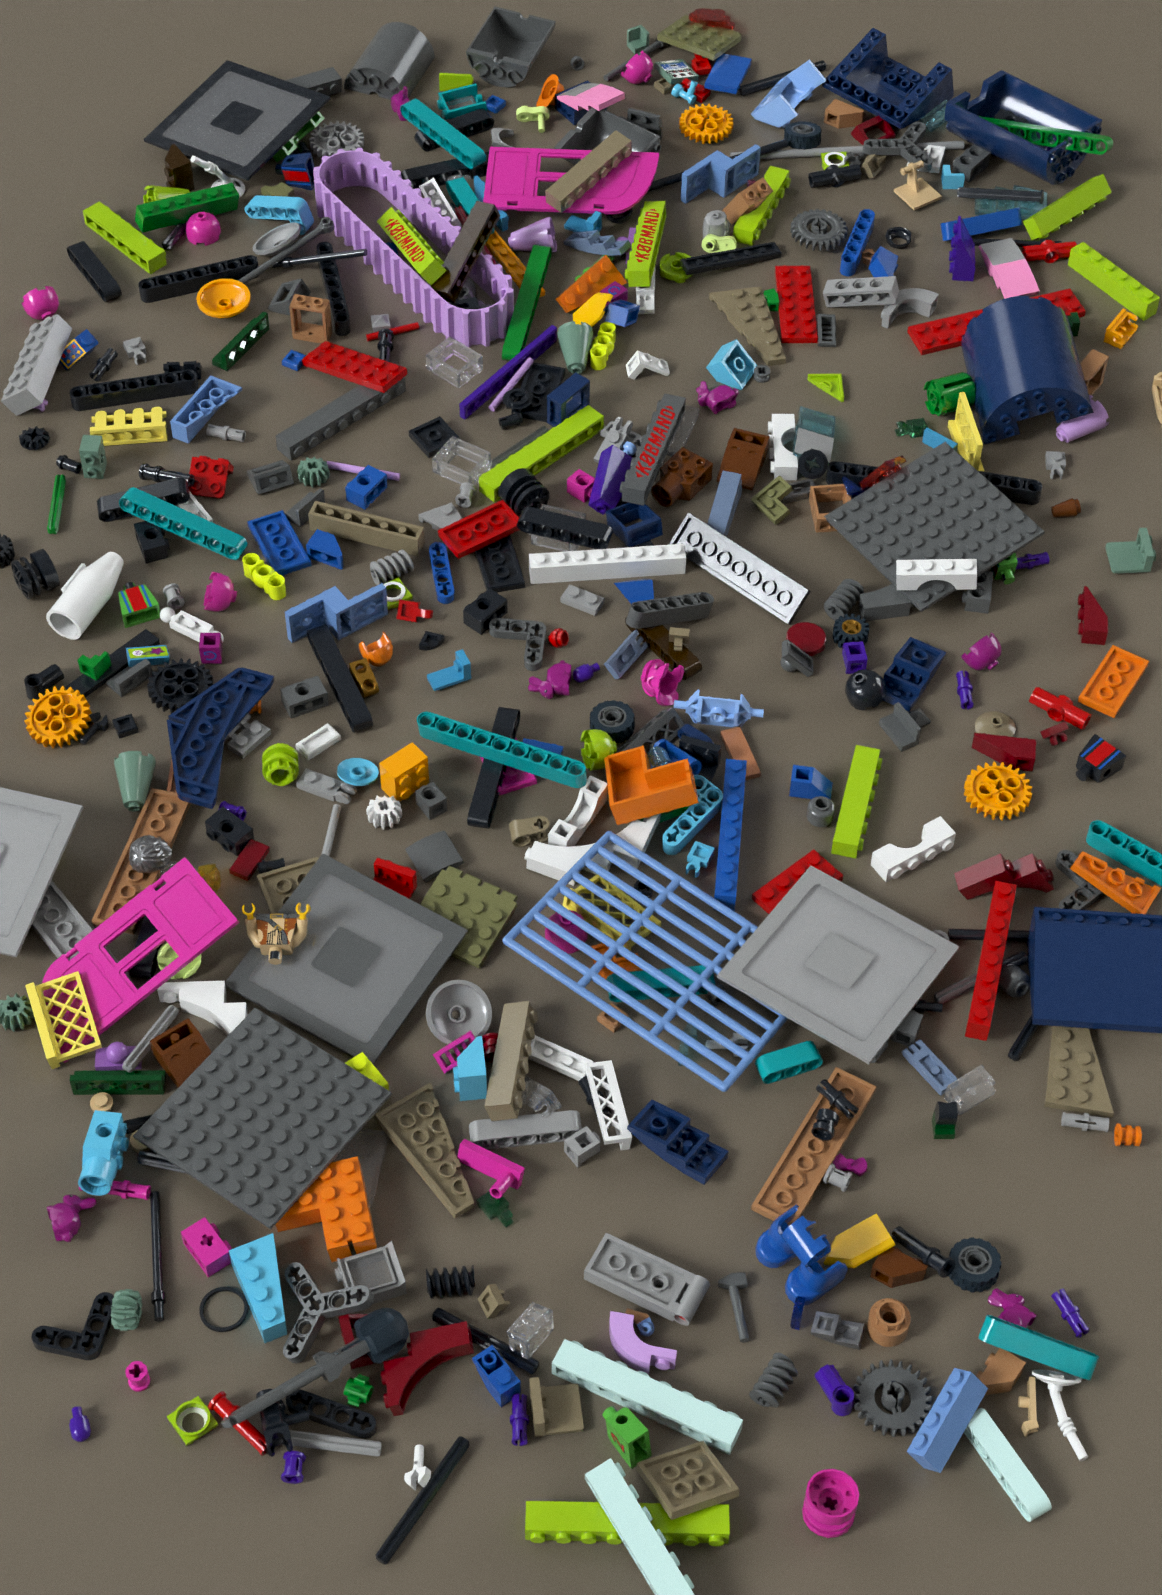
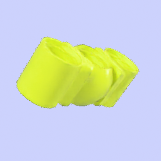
(602, 346)
(264, 576)

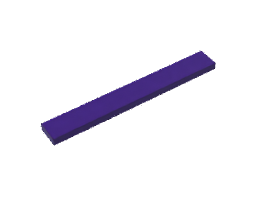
(503, 375)

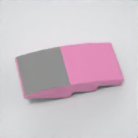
(591, 95)
(1009, 268)

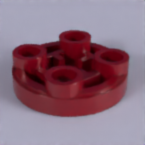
(807, 637)

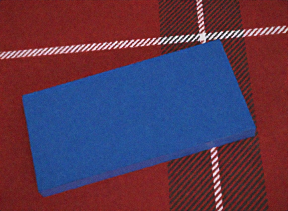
(728, 73)
(279, 543)

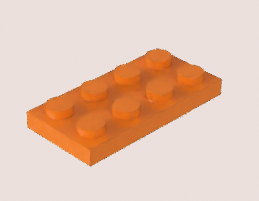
(1113, 681)

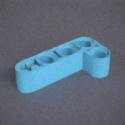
(281, 208)
(690, 819)

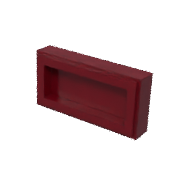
(248, 860)

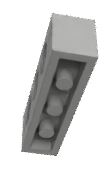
(861, 291)

